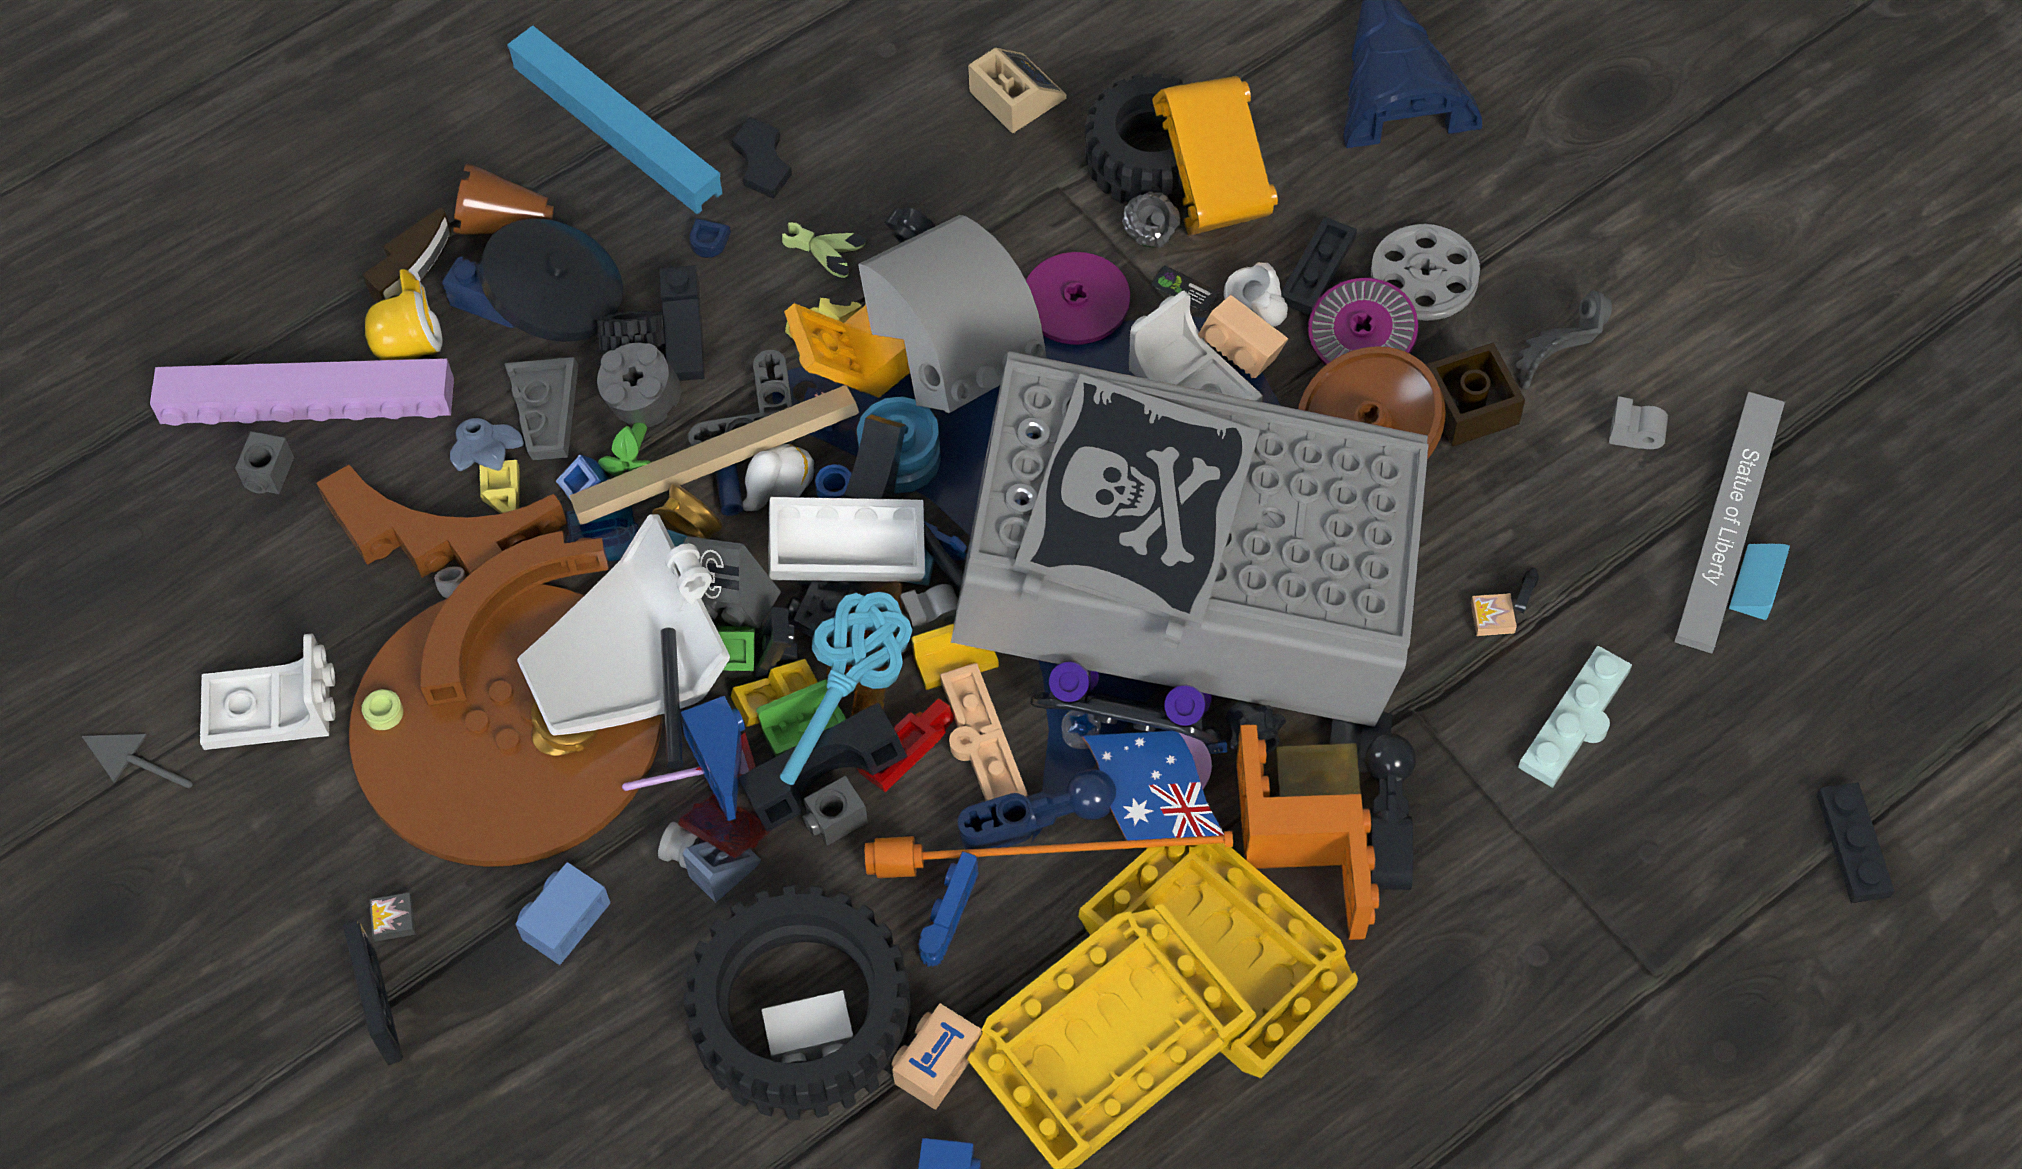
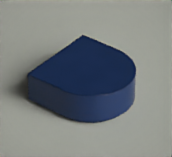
(708, 238)

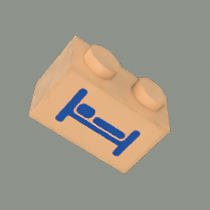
(935, 1055)

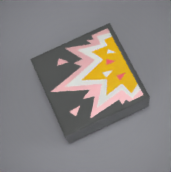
(392, 917)

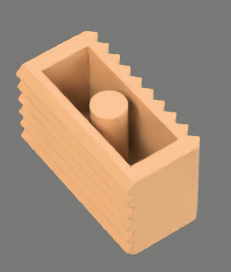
(1242, 336)

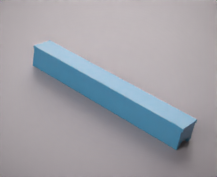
(615, 119)

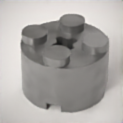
(638, 384)

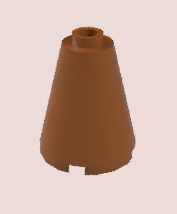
(491, 202)

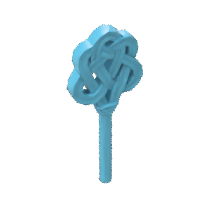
(864, 668)

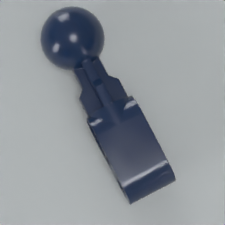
(1087, 795)

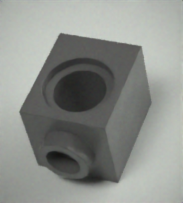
(269, 451)
(834, 796)

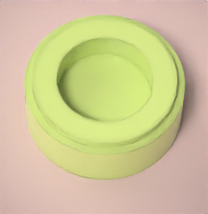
(382, 709)

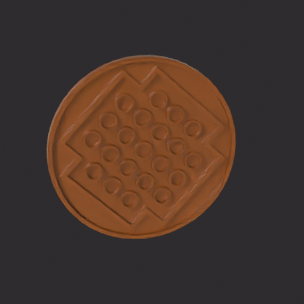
(467, 771)

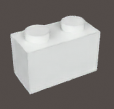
(807, 1028)

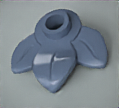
(483, 444)

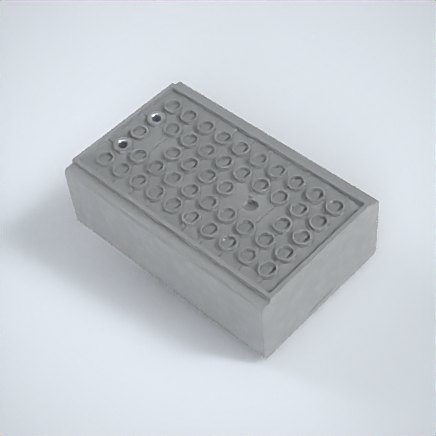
(1309, 583)

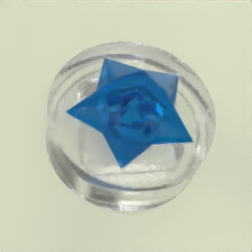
(1076, 725)

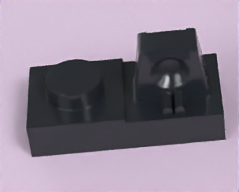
(774, 643)

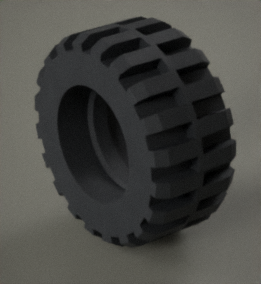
(1113, 162)

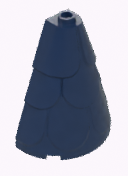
(1400, 77)

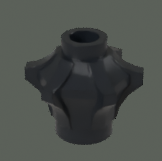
(1249, 714)

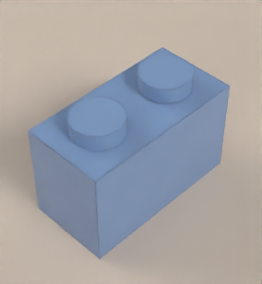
(562, 912)

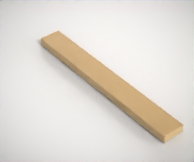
(713, 454)

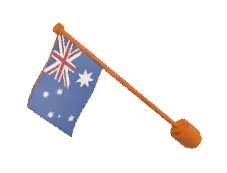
(1154, 805)

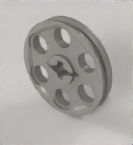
(1434, 259)

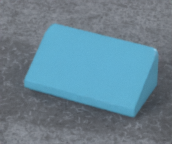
(1759, 579)

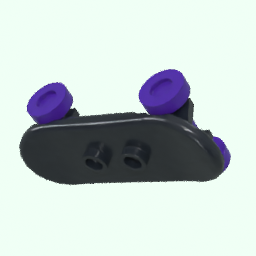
(1182, 712)

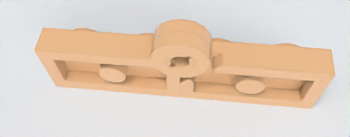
(980, 733)

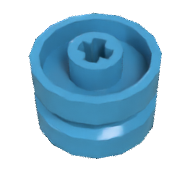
(920, 446)

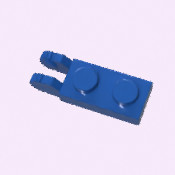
(947, 912)

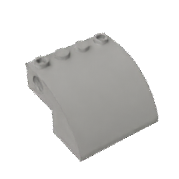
(956, 307)

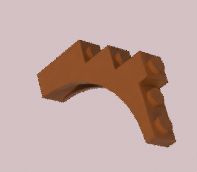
(429, 540)

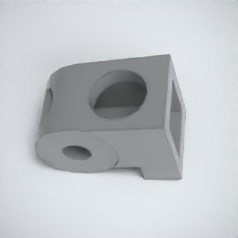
(1637, 425)
(930, 609)

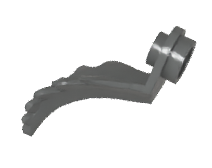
(1594, 313)

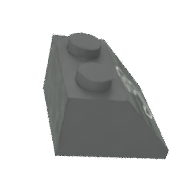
(739, 586)

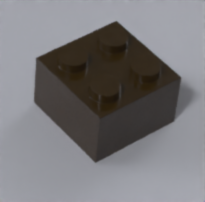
(1477, 394)

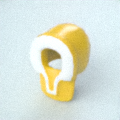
(403, 324)

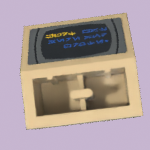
(1012, 87)

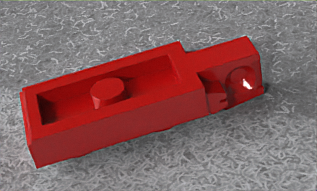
(917, 735)

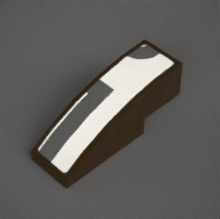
(412, 250)

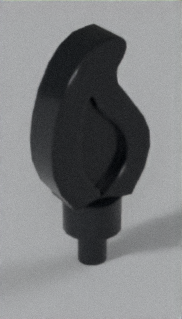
(1529, 582)

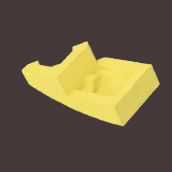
(501, 487)

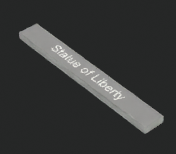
(1729, 523)

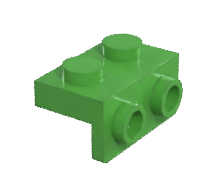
(788, 717)

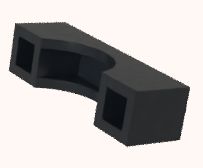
(858, 742)

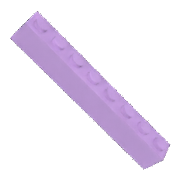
(302, 391)

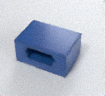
(1217, 748)

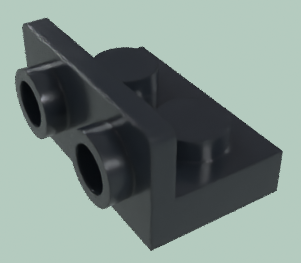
(817, 603)

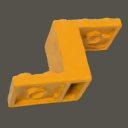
(847, 350)

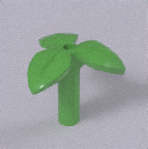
(625, 447)

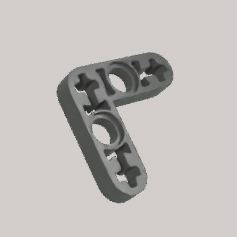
(764, 387)

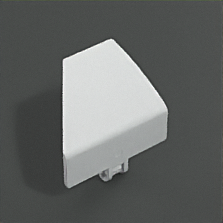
(605, 653)

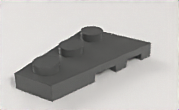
(545, 404)

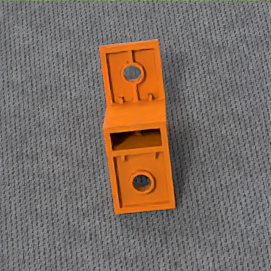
(1306, 832)

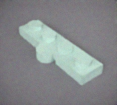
(1576, 717)

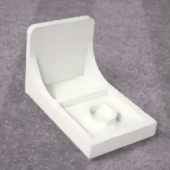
(1169, 351)
(268, 702)

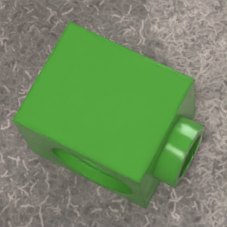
(740, 646)

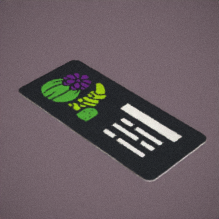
(1174, 282)

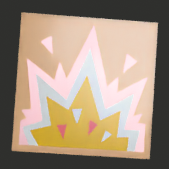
(1493, 614)

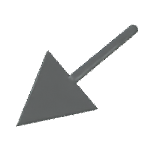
(118, 750)

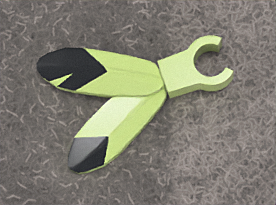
(825, 247)

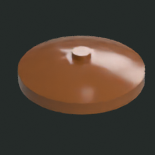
(1379, 389)

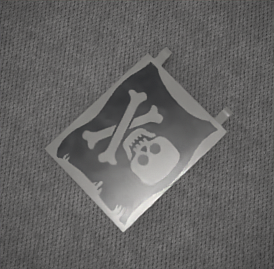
(1137, 503)

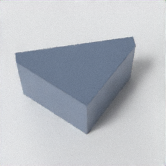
(715, 870)

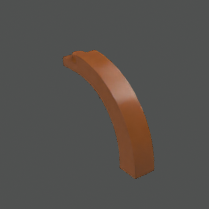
(485, 594)

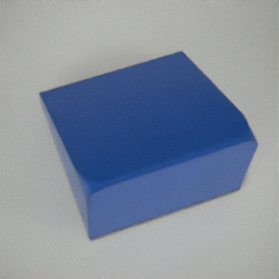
(581, 475)

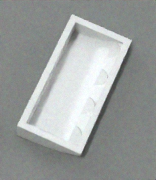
(846, 539)

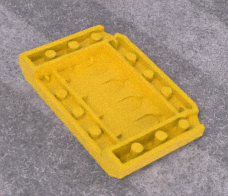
(1250, 930)
(1107, 1034)

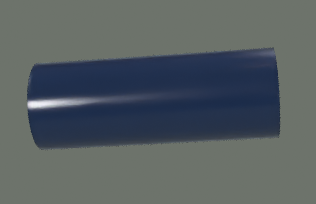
(729, 490)

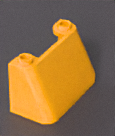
(1216, 153)

